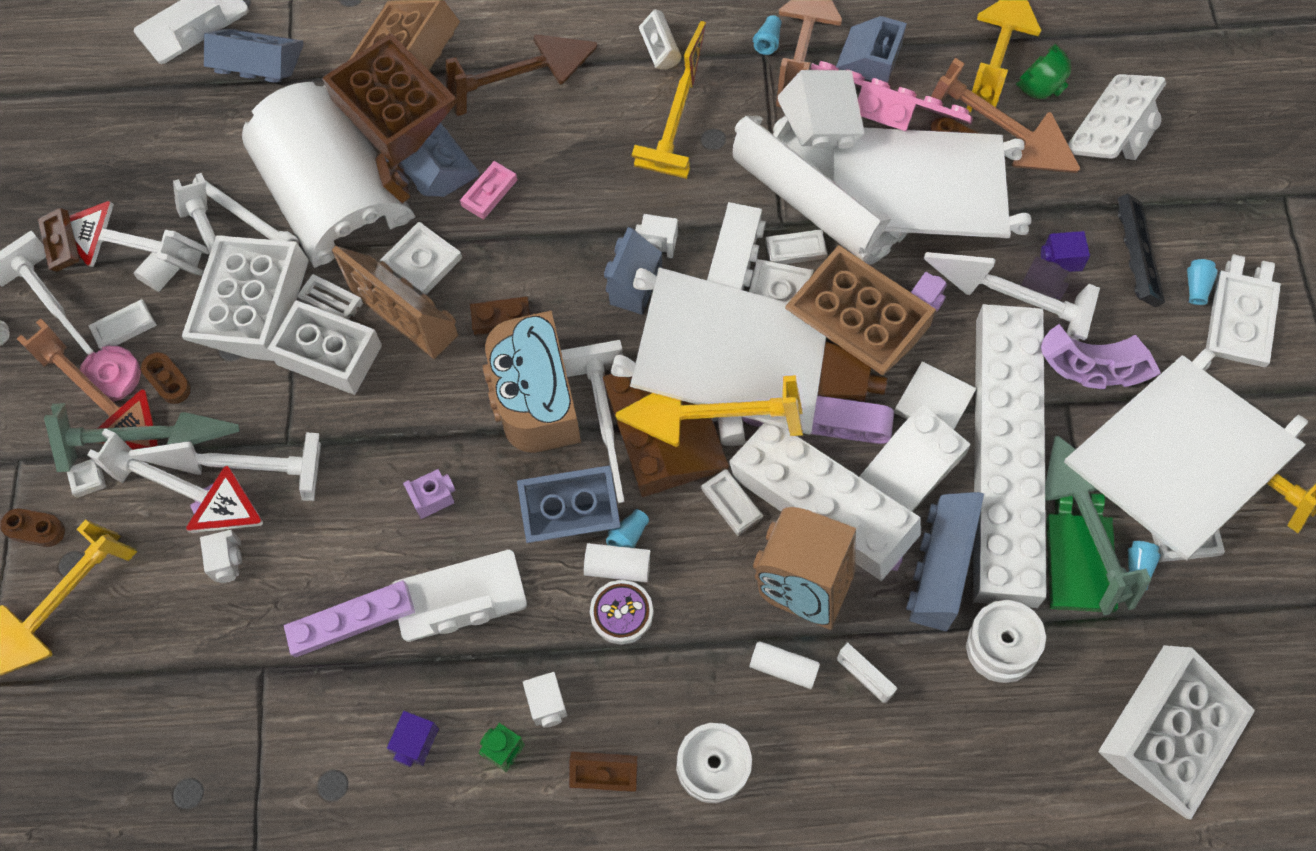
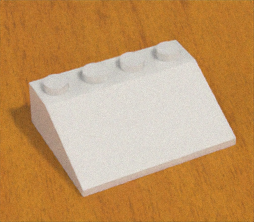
(245, 295)
(1177, 729)

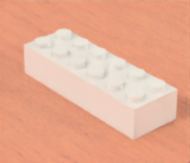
(797, 475)

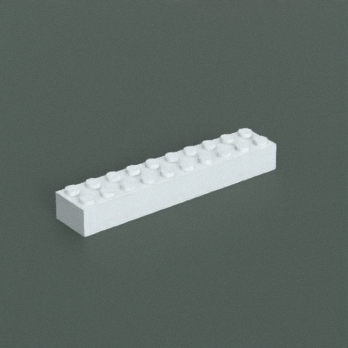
(1010, 456)

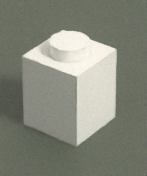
(545, 700)

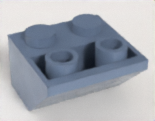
(873, 48)
(631, 254)

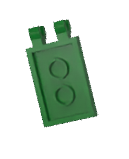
(1074, 562)

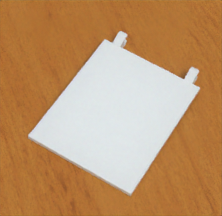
(933, 181)
(722, 346)
(1186, 454)

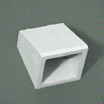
(823, 108)

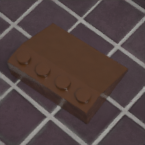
(390, 97)
(657, 463)

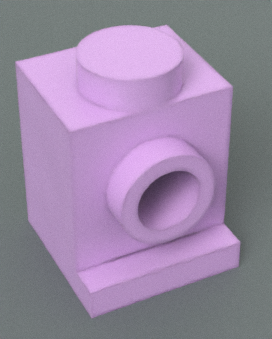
(930, 290)
(430, 502)

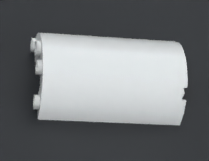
(318, 168)
(806, 182)

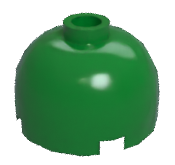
(1046, 75)

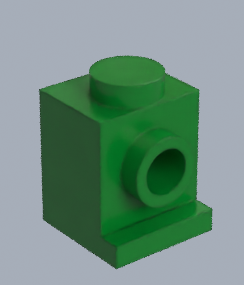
(501, 746)

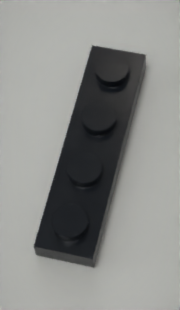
(1141, 251)

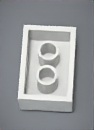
(325, 347)

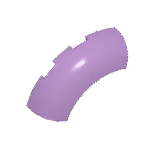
(1099, 365)

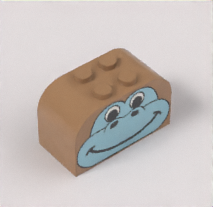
(530, 384)
(807, 565)

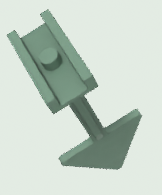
(187, 429)
(1065, 482)

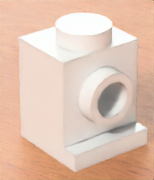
(660, 232)
(221, 556)

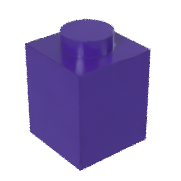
(1067, 250)
(412, 739)

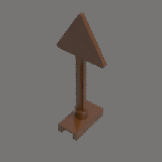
(558, 53)

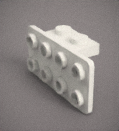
(185, 24)
(1121, 118)
(463, 595)

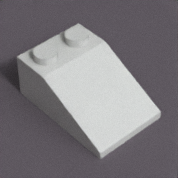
(916, 459)

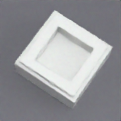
(86, 478)

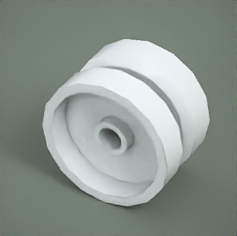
(1003, 660)
(709, 783)

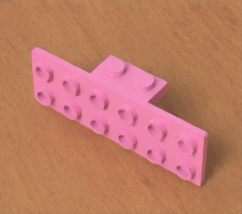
(895, 107)

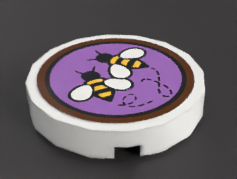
(621, 612)

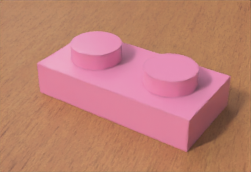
(488, 190)

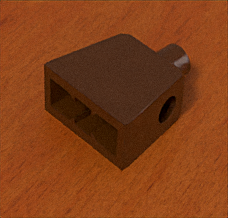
(847, 376)

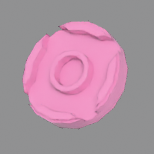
(112, 371)

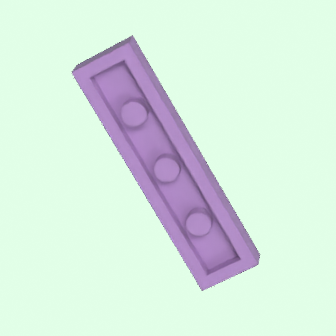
(349, 619)

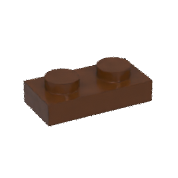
(393, 178)
(58, 239)
(489, 314)
(603, 771)

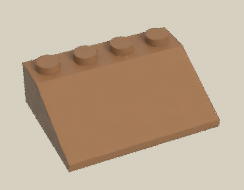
(417, 24)
(397, 301)
(862, 310)

